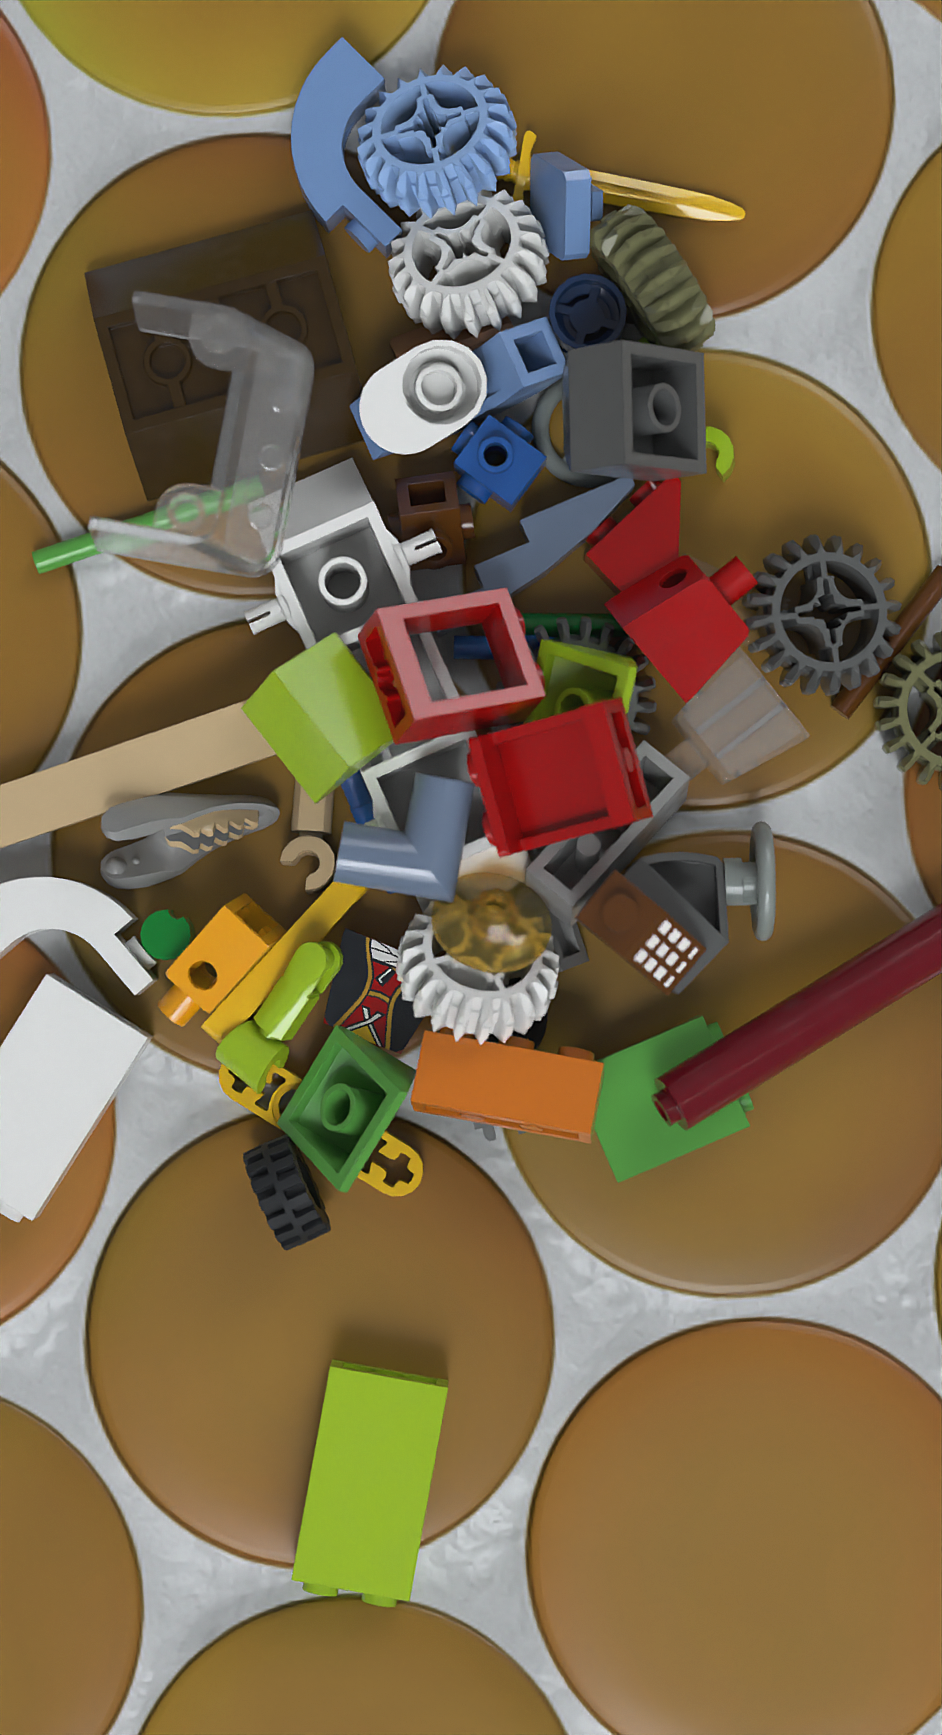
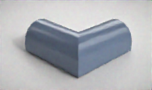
(422, 857)

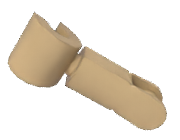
(311, 823)

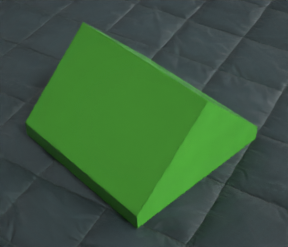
(345, 1105)

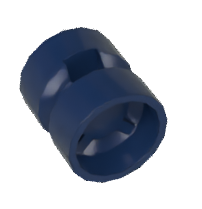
(587, 312)

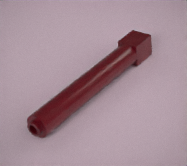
(801, 1023)

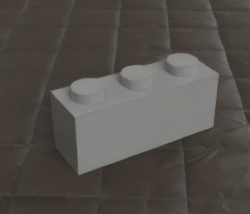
(575, 868)

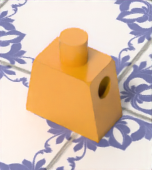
(232, 945)

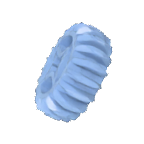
(437, 141)

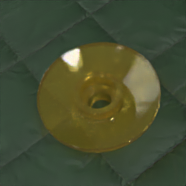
(489, 938)

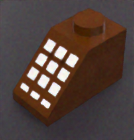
(640, 932)

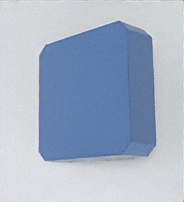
(564, 203)

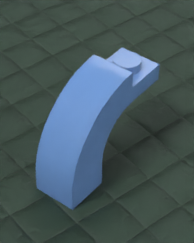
(322, 119)
(516, 367)

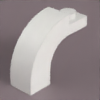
(79, 908)

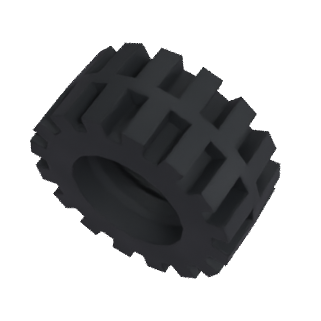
(286, 1192)

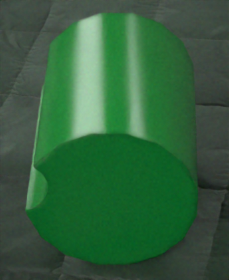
(166, 935)

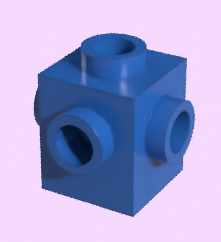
(505, 482)

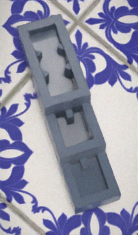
(550, 539)

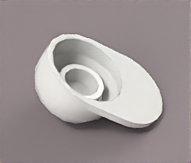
(423, 396)

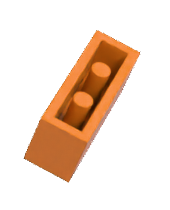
(509, 1084)

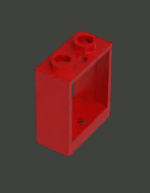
(401, 682)

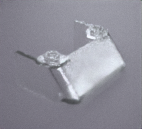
(245, 513)

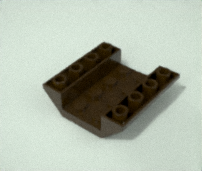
(176, 403)

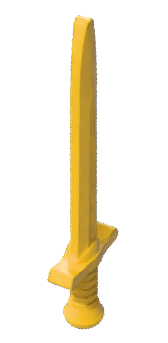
(623, 191)

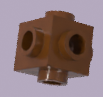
(433, 504)

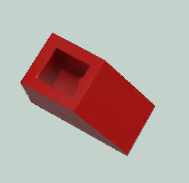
(642, 540)

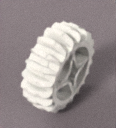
(471, 279)
(467, 997)

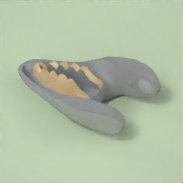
(178, 833)

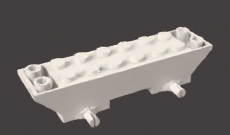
(332, 579)

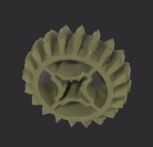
(653, 278)
(931, 693)

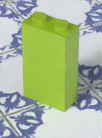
(369, 1483)

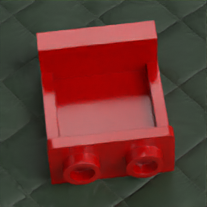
(558, 778)

